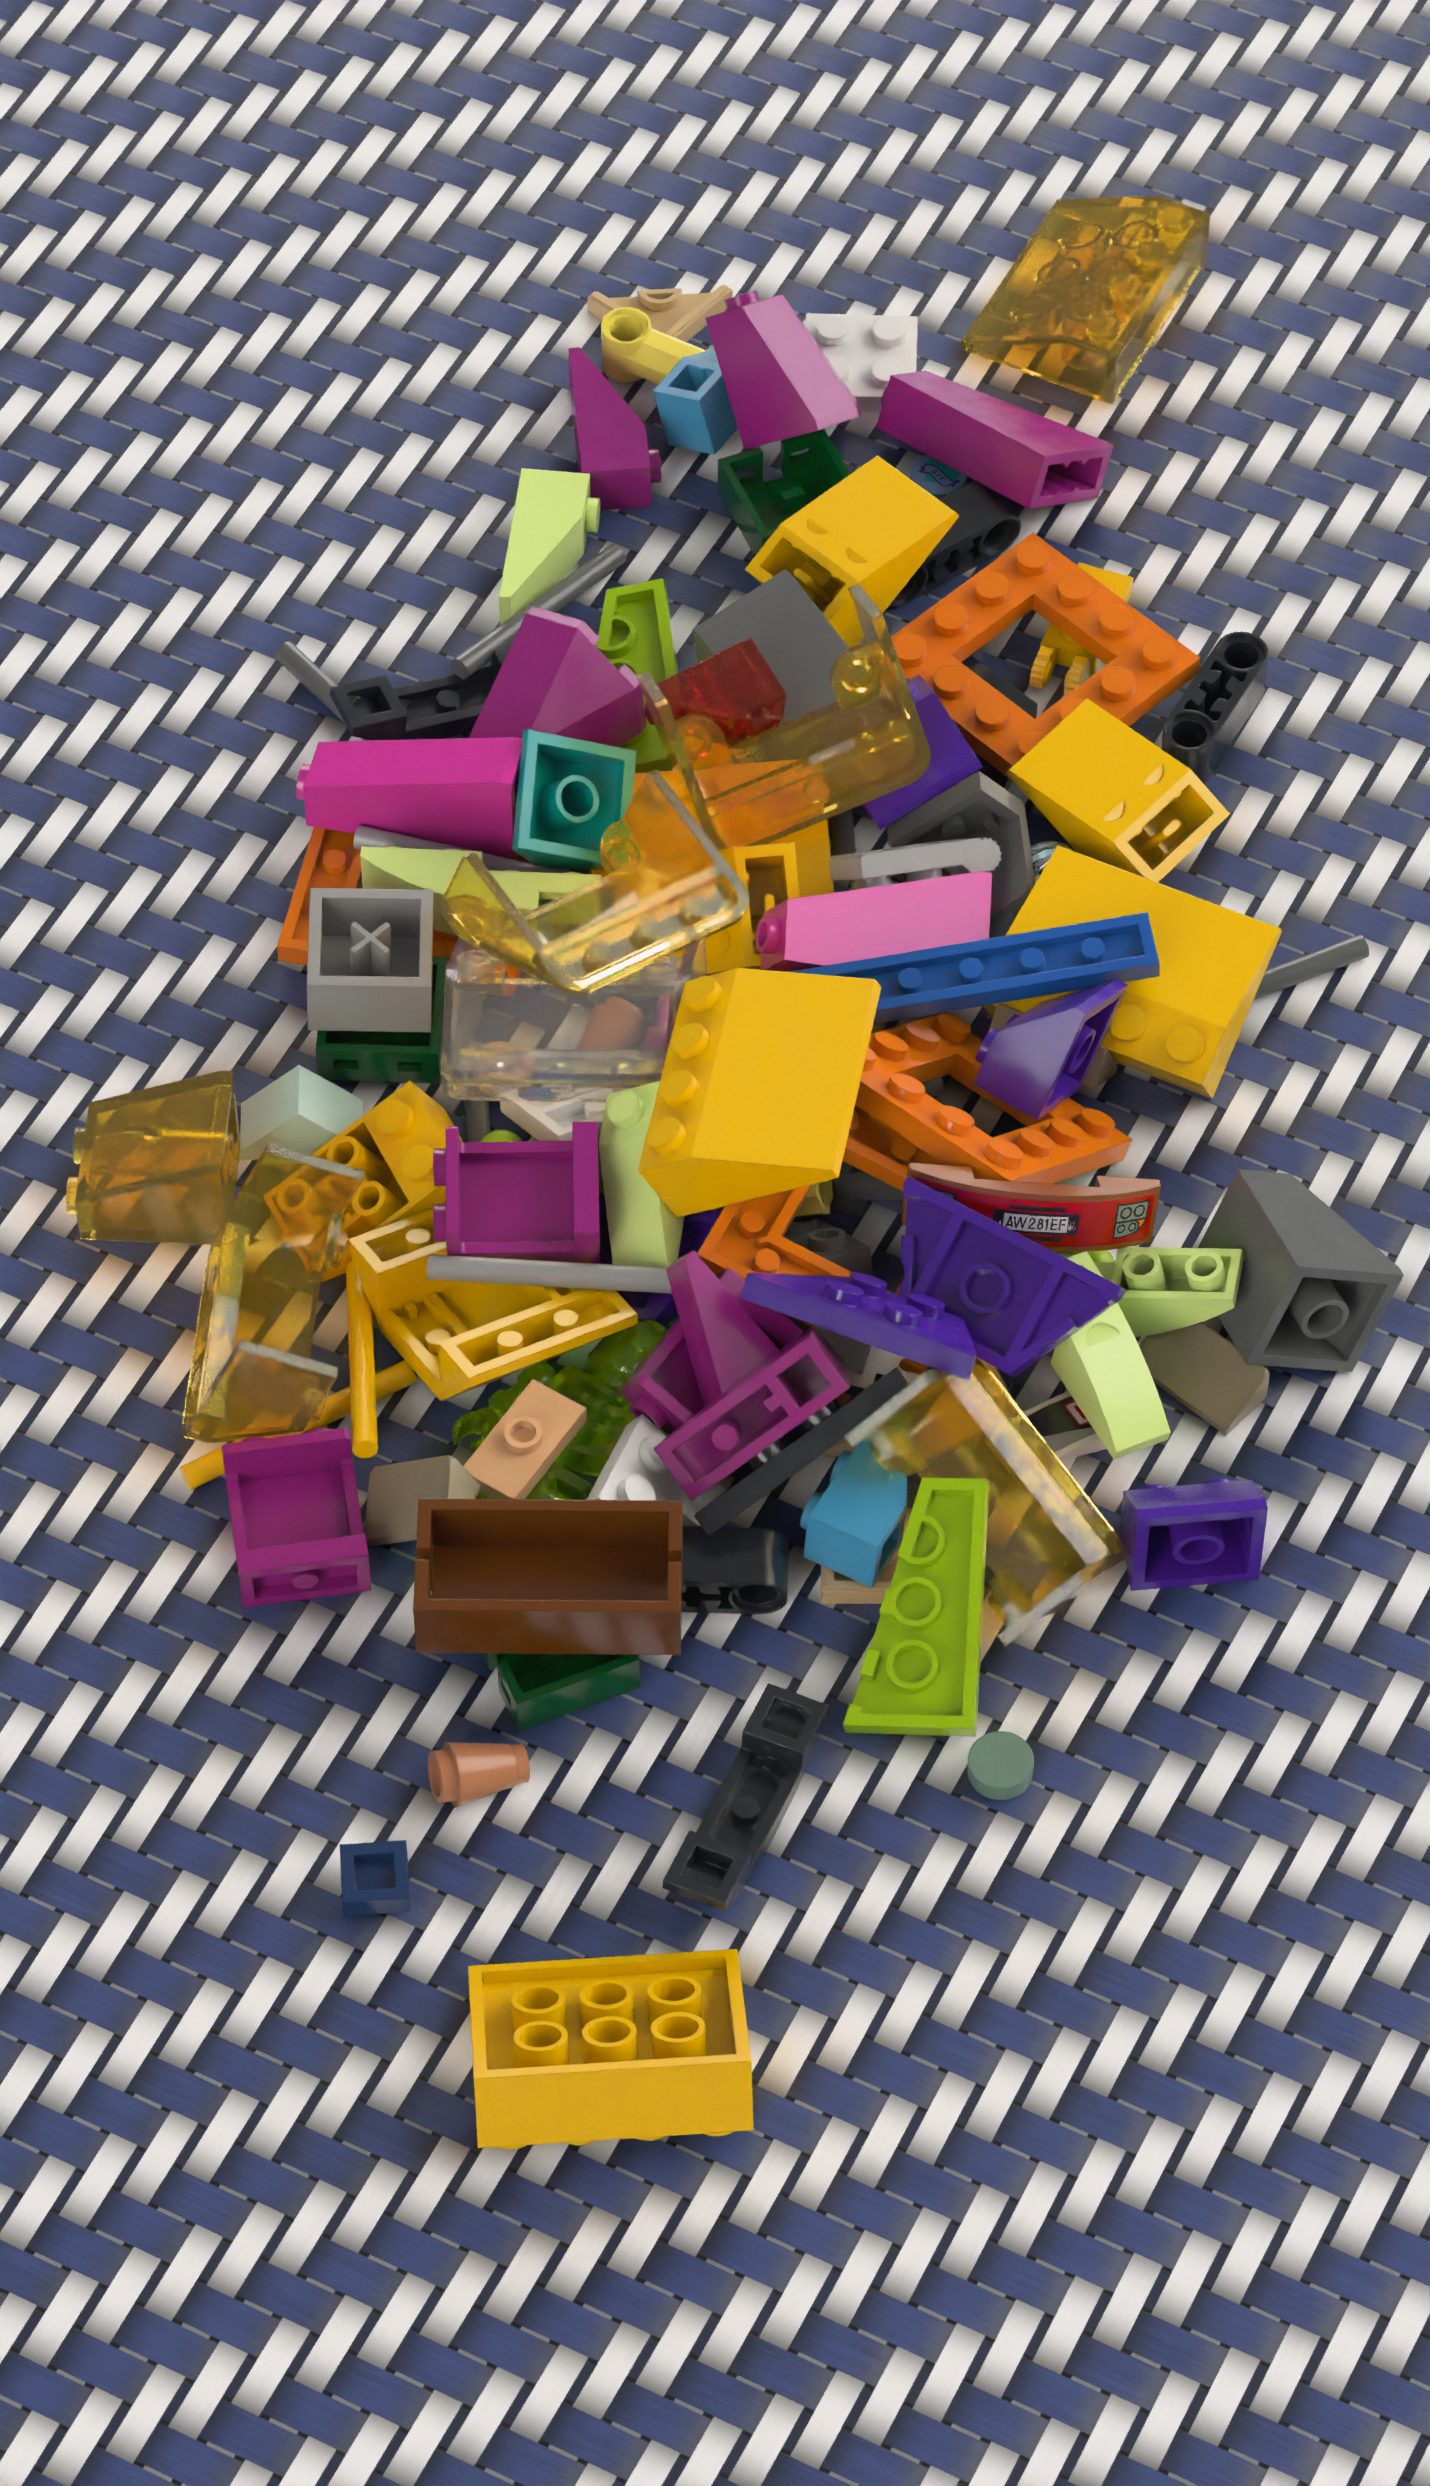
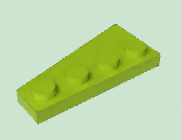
(639, 634)
(929, 1629)

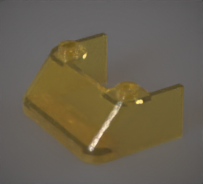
(810, 764)
(262, 1298)
(1041, 1525)

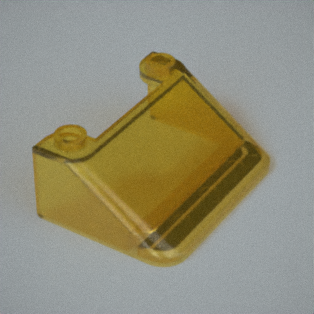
(659, 897)

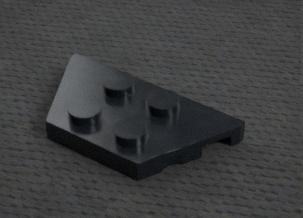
(785, 1459)

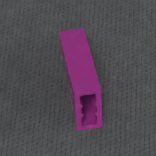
(994, 441)

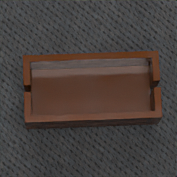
(548, 1576)

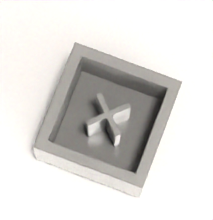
(370, 960)

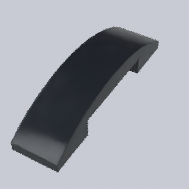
(417, 710)
(751, 1800)

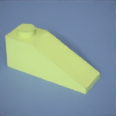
(545, 534)
(638, 1220)

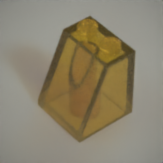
(158, 1163)

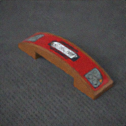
(1057, 1216)

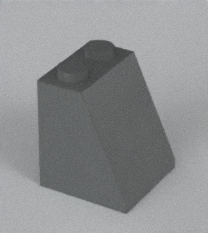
(789, 635)
(1306, 1278)

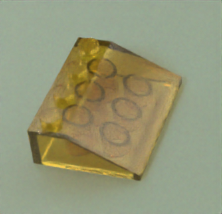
(1093, 291)

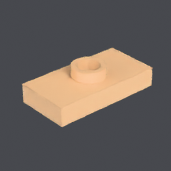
(525, 1442)

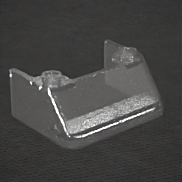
(552, 1046)

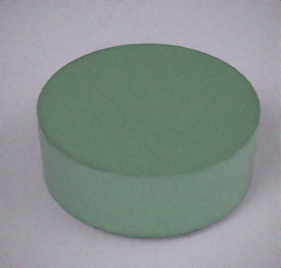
(1000, 1765)

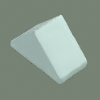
(296, 1113)

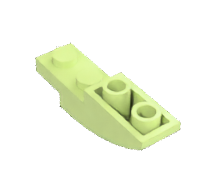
(433, 870)
(1174, 1285)
(1111, 1379)

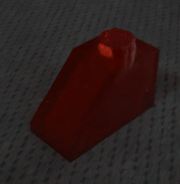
(731, 689)

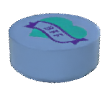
(936, 477)

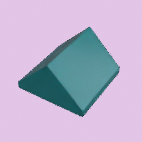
(569, 799)

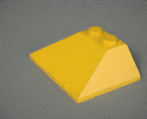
(471, 1331)

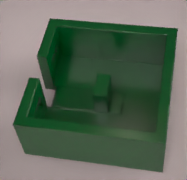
(762, 505)
(387, 1055)
(554, 1685)

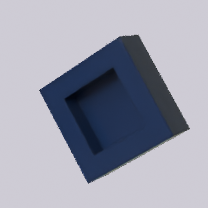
(375, 1878)

